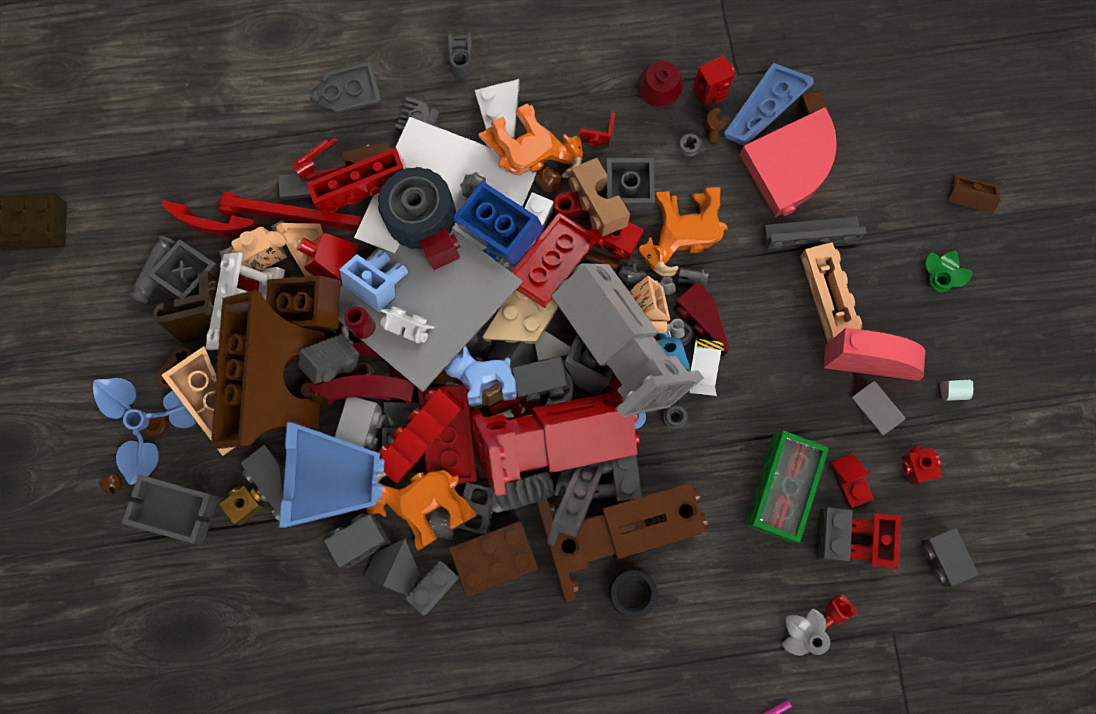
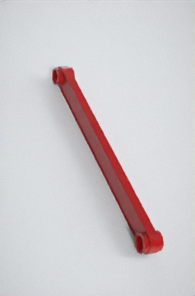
(231, 204)

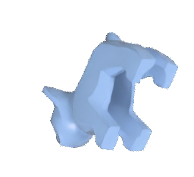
(482, 375)

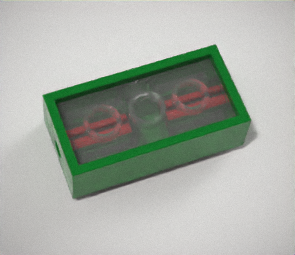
(786, 486)

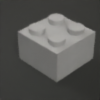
(360, 423)

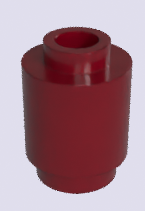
(359, 322)

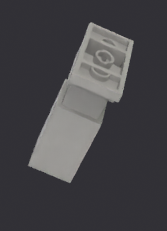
(623, 339)

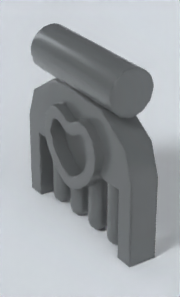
(419, 112)

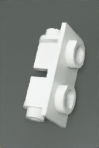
(415, 325)

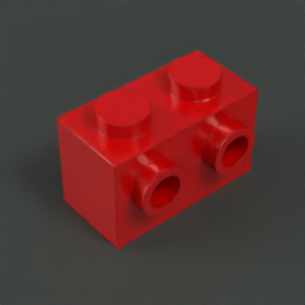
(714, 81)

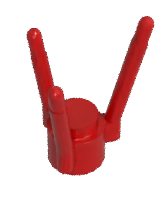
(304, 166)

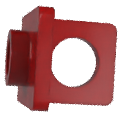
(597, 138)

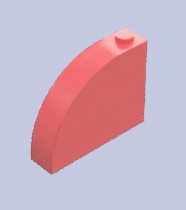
(792, 161)
(875, 354)

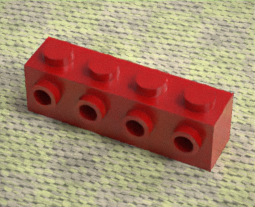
(355, 181)

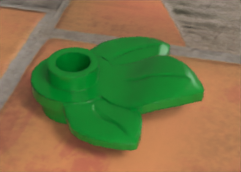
(948, 270)

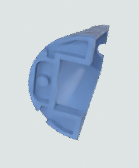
(326, 476)

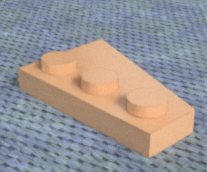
(293, 234)

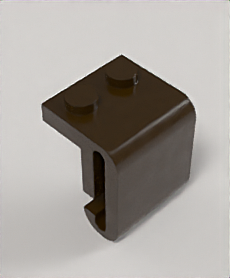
(194, 312)

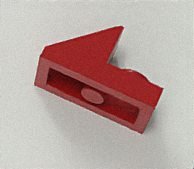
(851, 480)

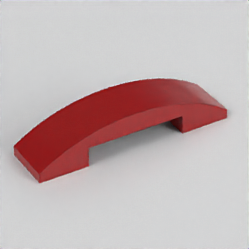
(235, 228)

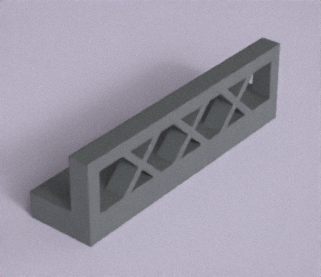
(813, 233)
(576, 501)

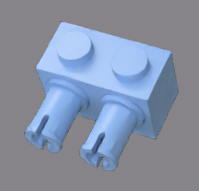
(368, 282)

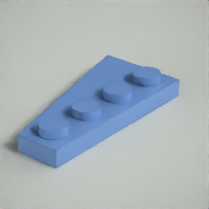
(769, 99)

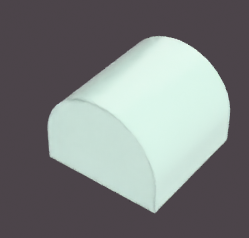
(956, 390)

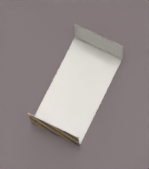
(706, 361)

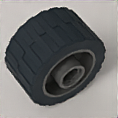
(416, 206)

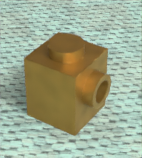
(241, 504)

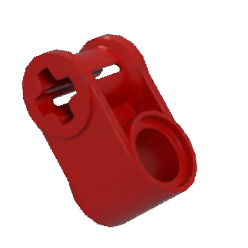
(572, 200)

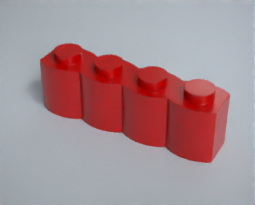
(419, 434)

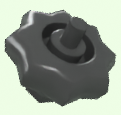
(470, 183)
(631, 275)

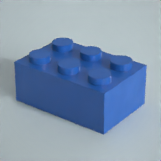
(498, 223)

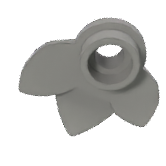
(804, 631)

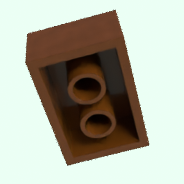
(306, 301)
(493, 558)

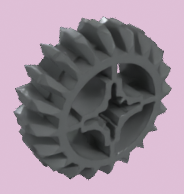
(522, 492)

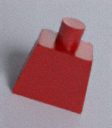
(327, 255)

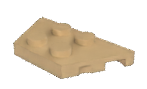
(520, 320)

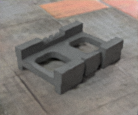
(483, 510)

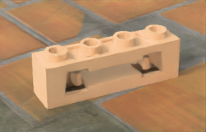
(816, 263)

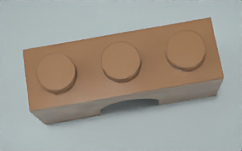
(605, 214)

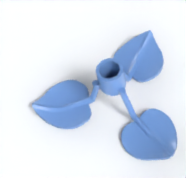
(133, 457)

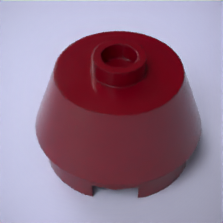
(660, 84)

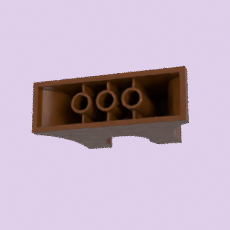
(250, 372)

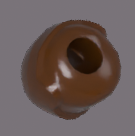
(548, 180)

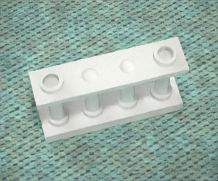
(227, 286)

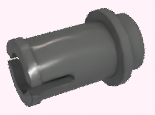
(692, 276)

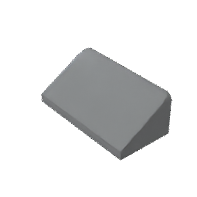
(878, 408)

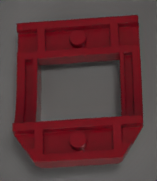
(365, 385)

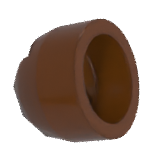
(110, 482)

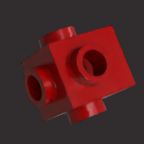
(921, 465)

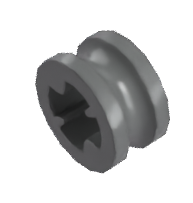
(686, 151)

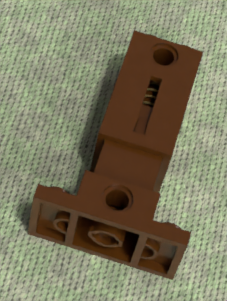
(625, 530)

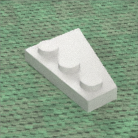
(499, 102)

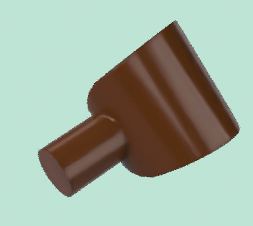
(713, 125)

